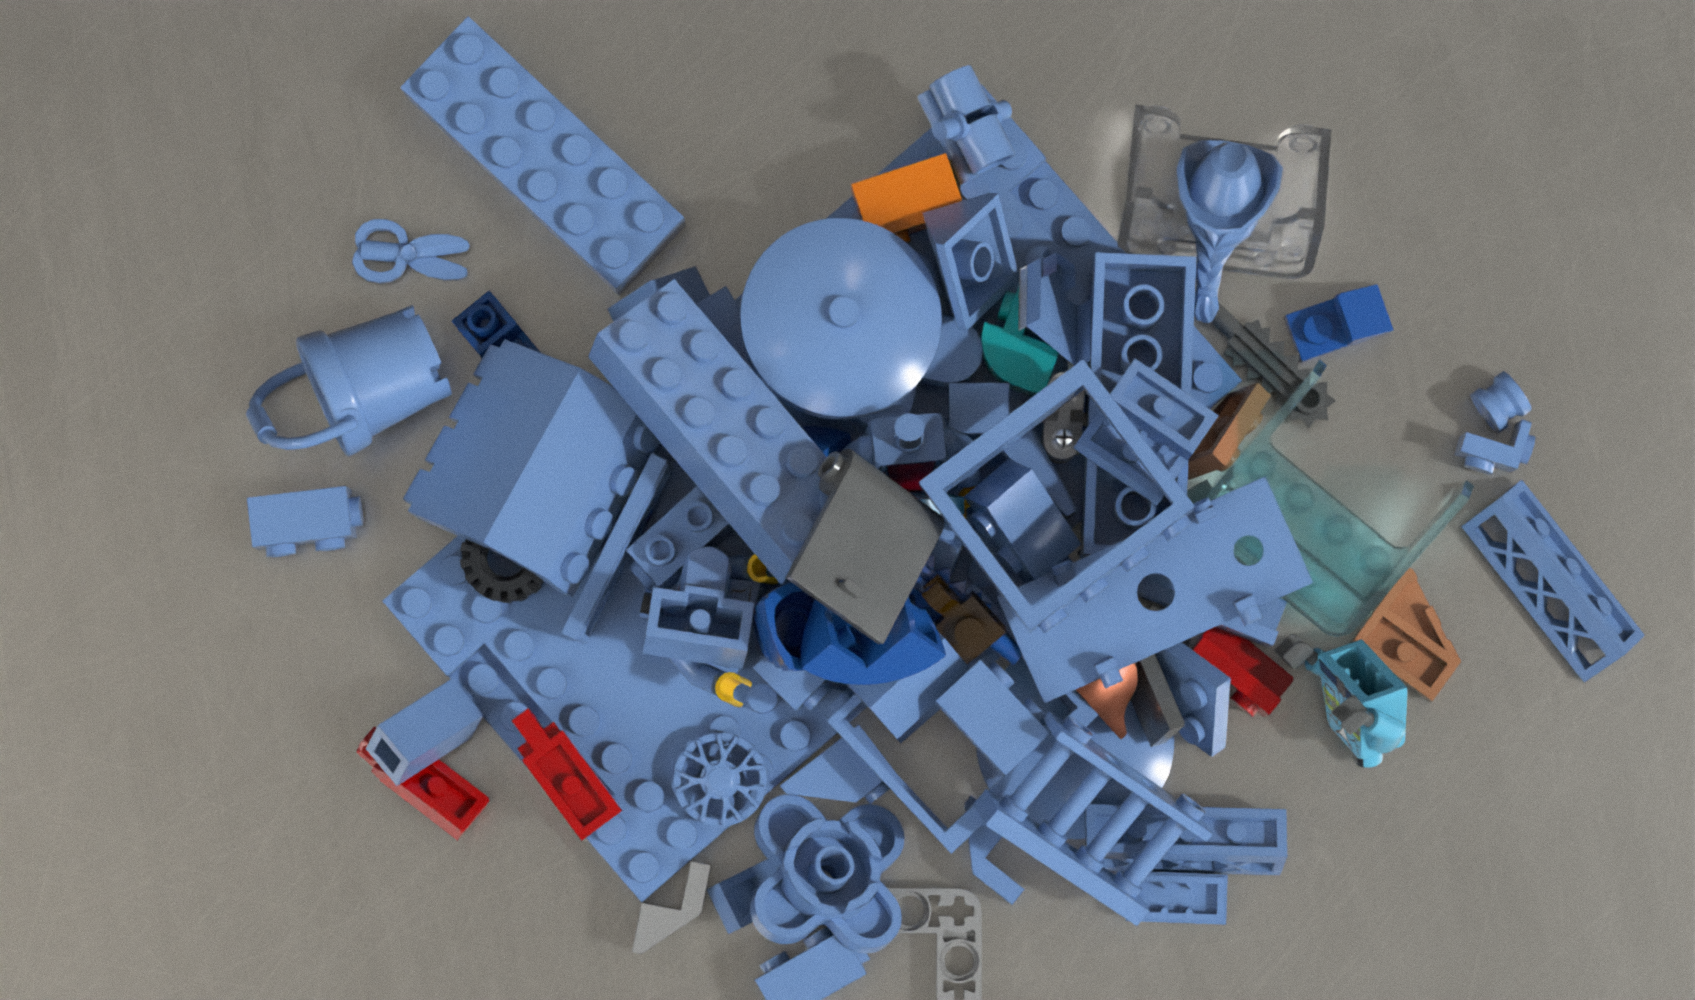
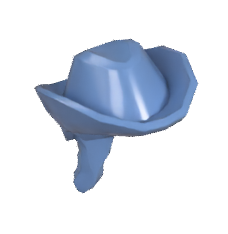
(1224, 196)

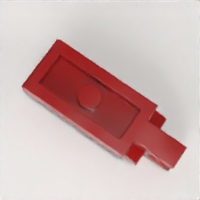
(565, 775)
(435, 793)

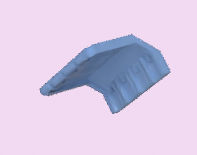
(534, 464)

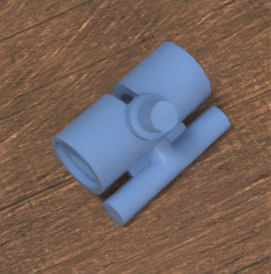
(967, 123)

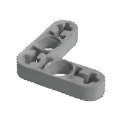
(949, 936)

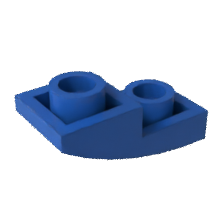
(489, 323)

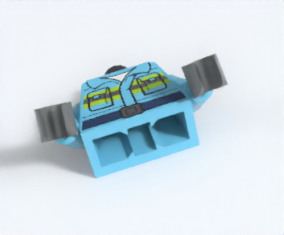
(1360, 696)

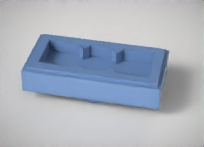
(1185, 897)

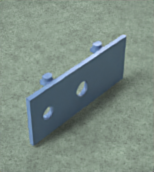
(1206, 582)

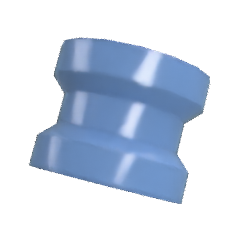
(1500, 402)

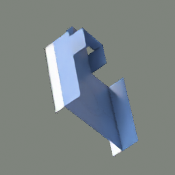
(1050, 312)

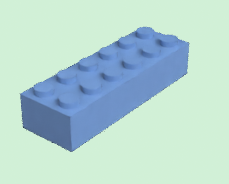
(543, 156)
(1145, 313)
(716, 422)

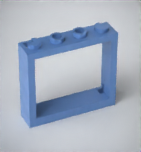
(1008, 430)
(849, 705)

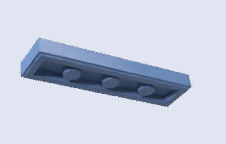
(614, 554)

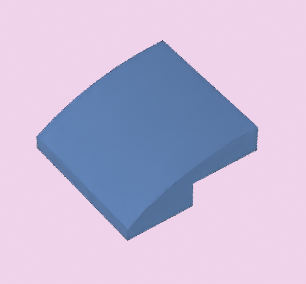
(1161, 414)

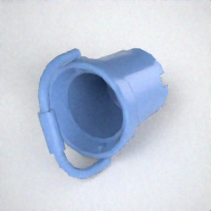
(362, 380)

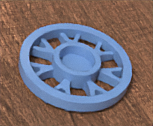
(720, 779)

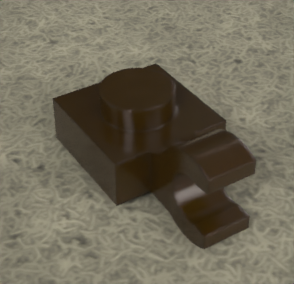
(964, 622)

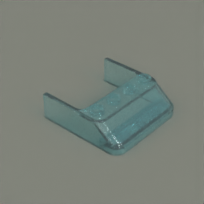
(1343, 554)

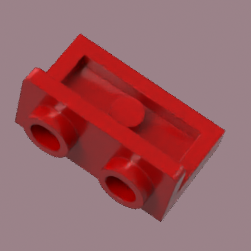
(1254, 676)

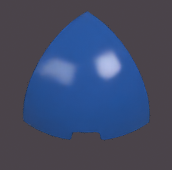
(847, 656)

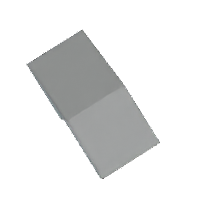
(661, 921)

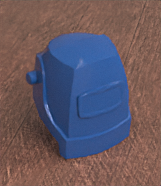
(780, 625)

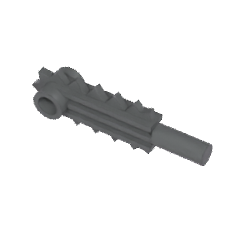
(1266, 361)

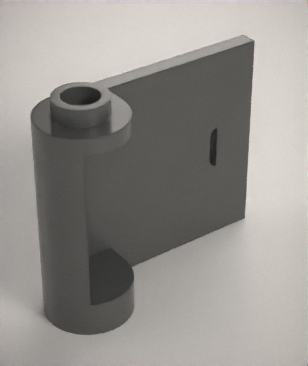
(870, 540)

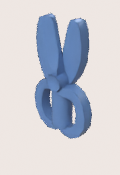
(418, 254)

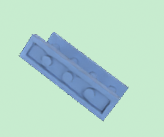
(1086, 865)

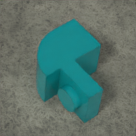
(1015, 357)

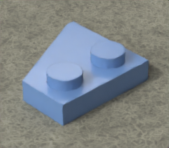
(1200, 695)

